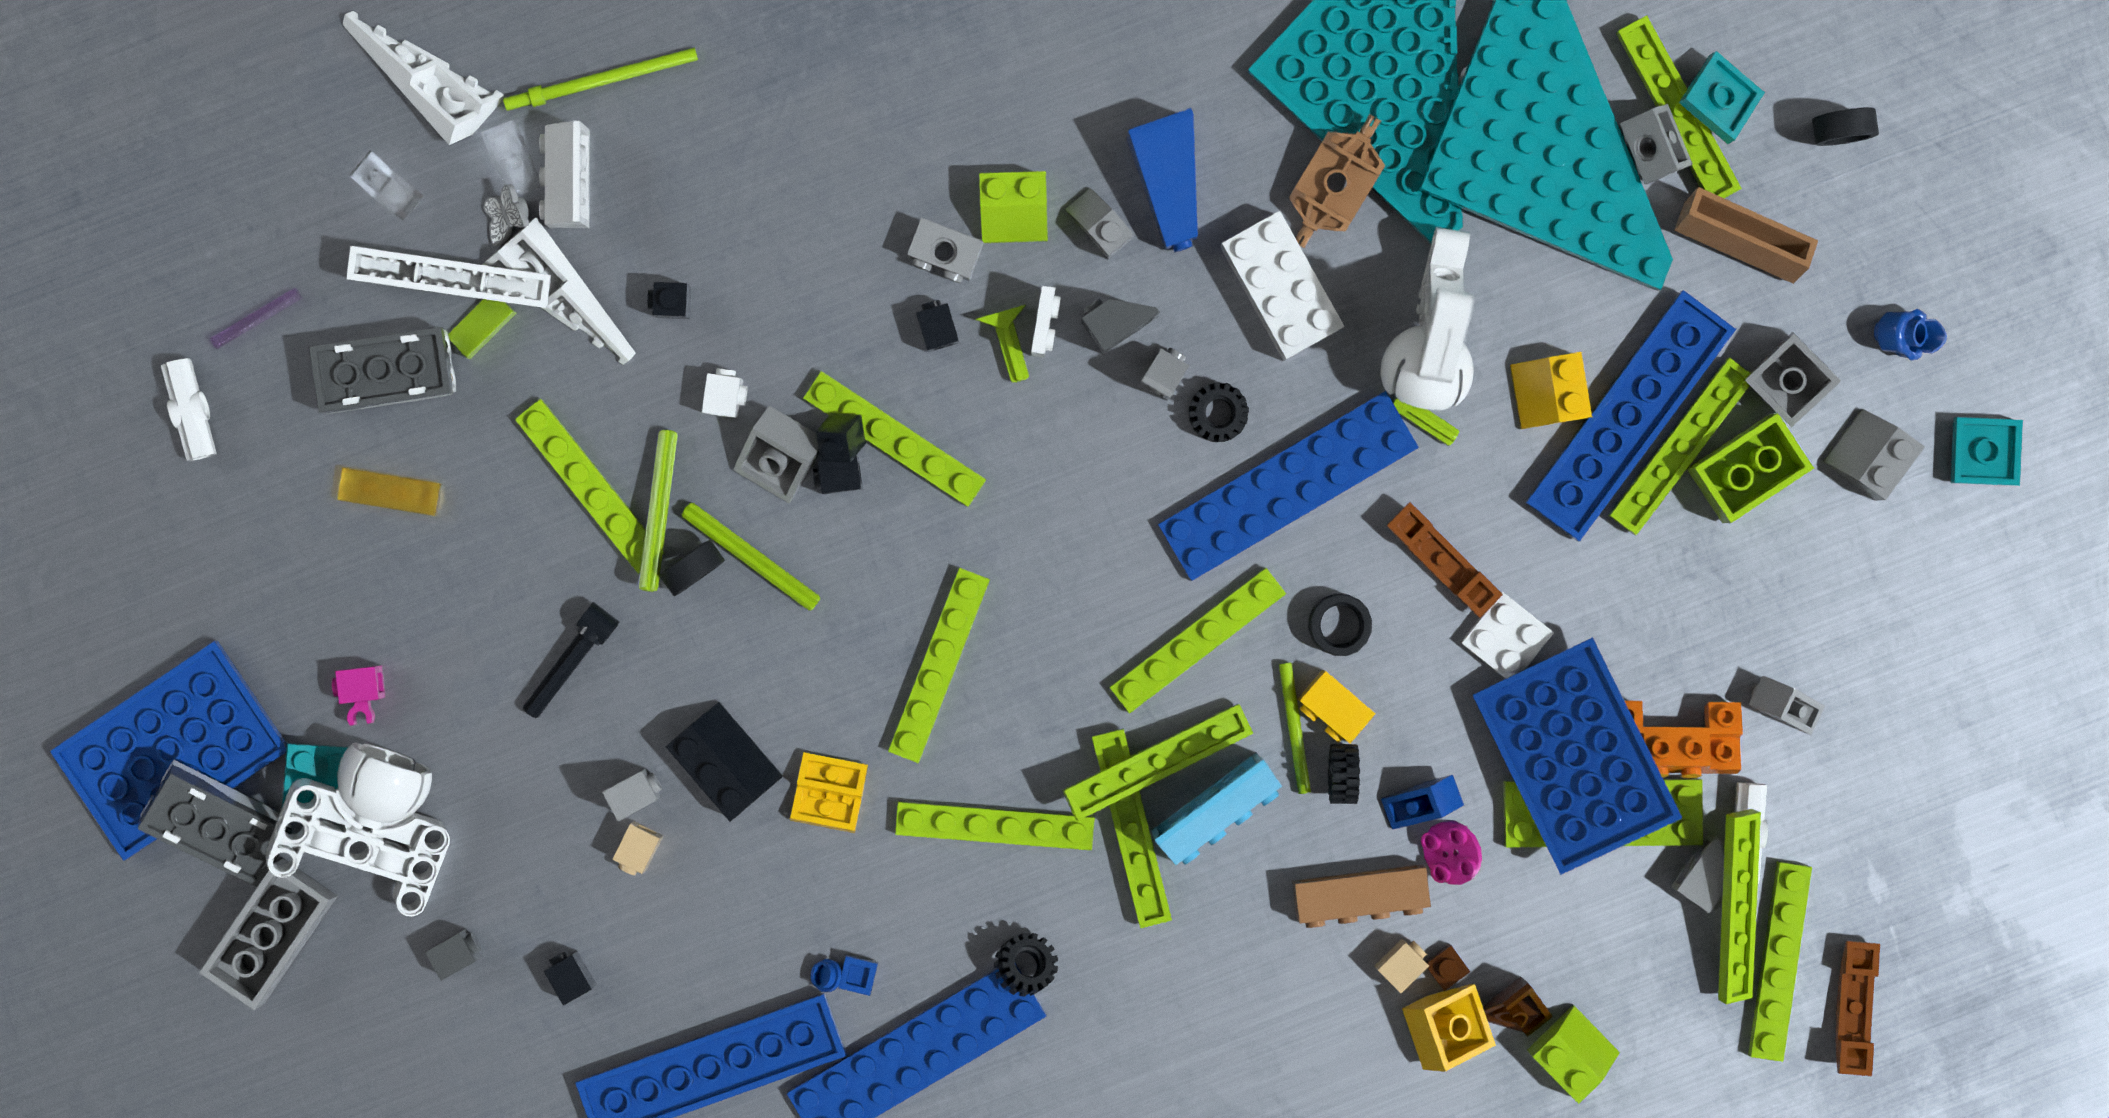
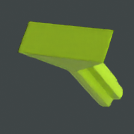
(1009, 341)
(1428, 422)

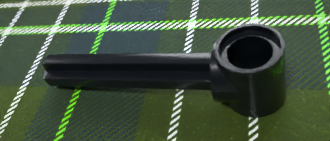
(593, 628)

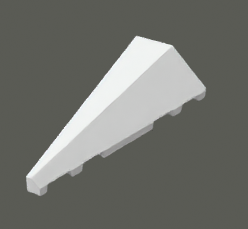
(444, 98)
(568, 296)

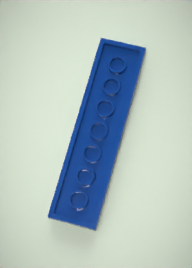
(1630, 415)
(1288, 485)
(918, 1052)
(717, 1064)

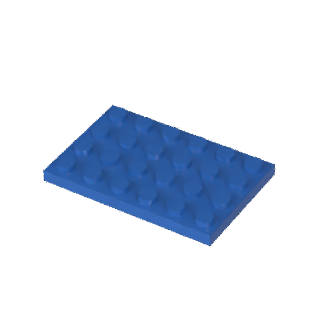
(189, 715)
(1577, 756)

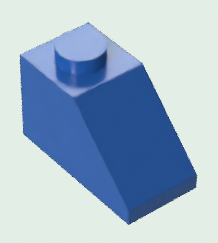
(1423, 802)

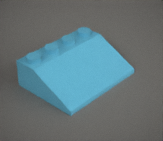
(1217, 808)

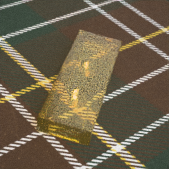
(389, 491)

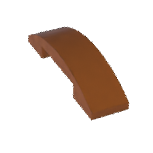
(1444, 560)
(1855, 1008)

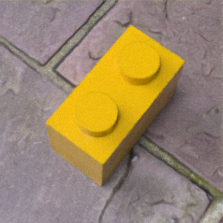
(1336, 707)

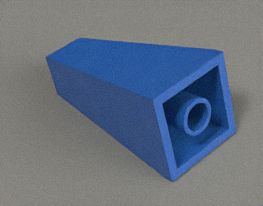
(1167, 171)

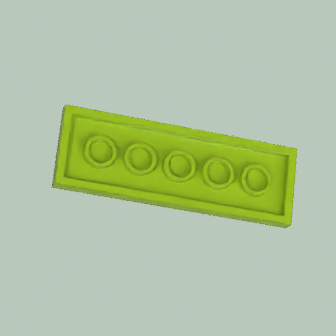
(1687, 793)

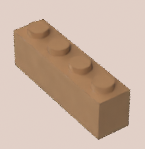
(1746, 235)
(1361, 894)

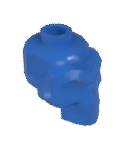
(1909, 334)

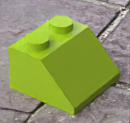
(1013, 207)
(1574, 1054)

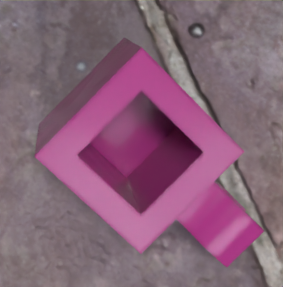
(360, 687)

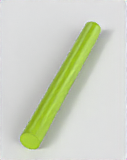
(1294, 728)

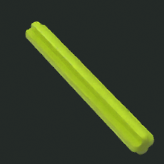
(658, 510)
(750, 556)

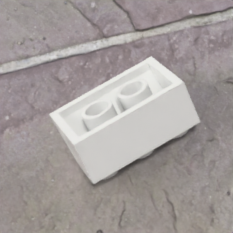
(565, 175)

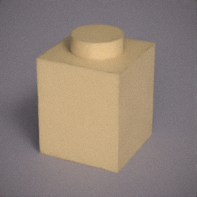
(637, 848)
(1402, 964)

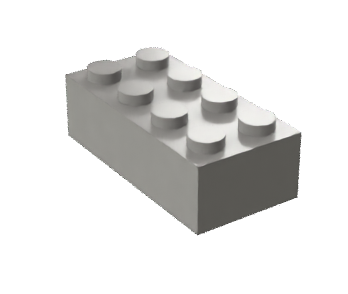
(268, 936)

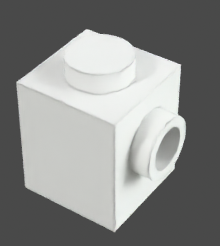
(724, 394)

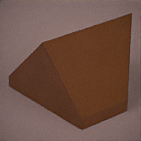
(1517, 1008)

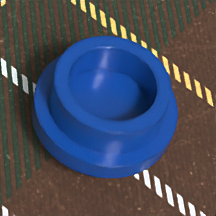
(826, 975)

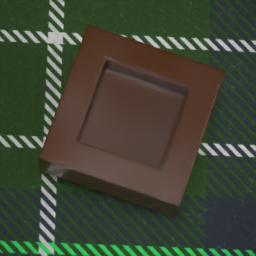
(1447, 967)

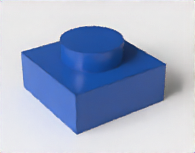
(858, 975)

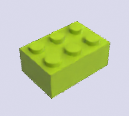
(1750, 468)

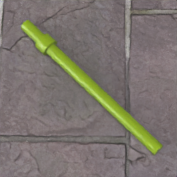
(538, 96)

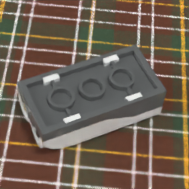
(382, 370)
(211, 822)

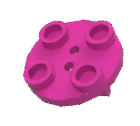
(1450, 838)

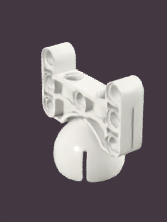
(1433, 356)
(372, 803)

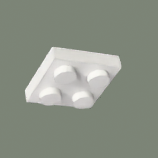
(1047, 309)
(1507, 637)

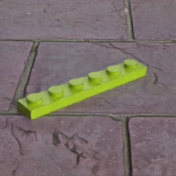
(1667, 87)
(898, 440)
(1681, 447)
(585, 481)
(1197, 640)
(939, 665)
(1157, 762)
(994, 825)
(1134, 838)
(1739, 906)
(1780, 961)

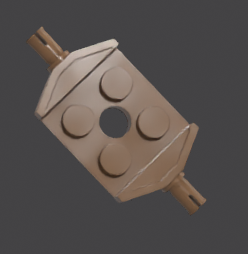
(1341, 153)

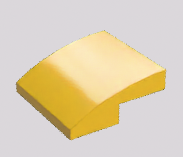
(829, 792)

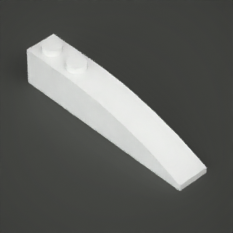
(448, 277)

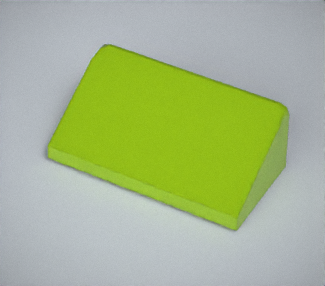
(480, 326)

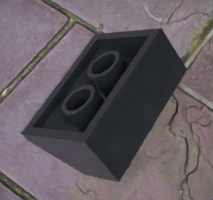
(724, 761)

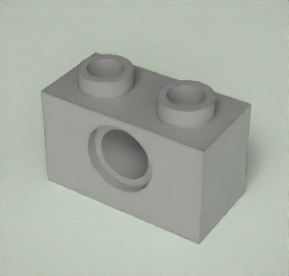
(1670, 149)
(930, 236)

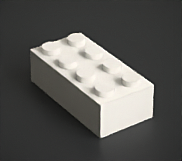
(1281, 285)

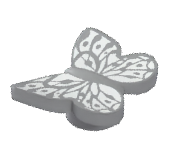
(506, 212)

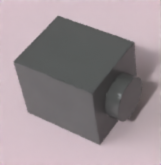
(454, 954)

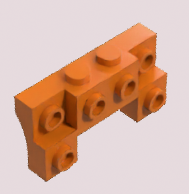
(1696, 749)

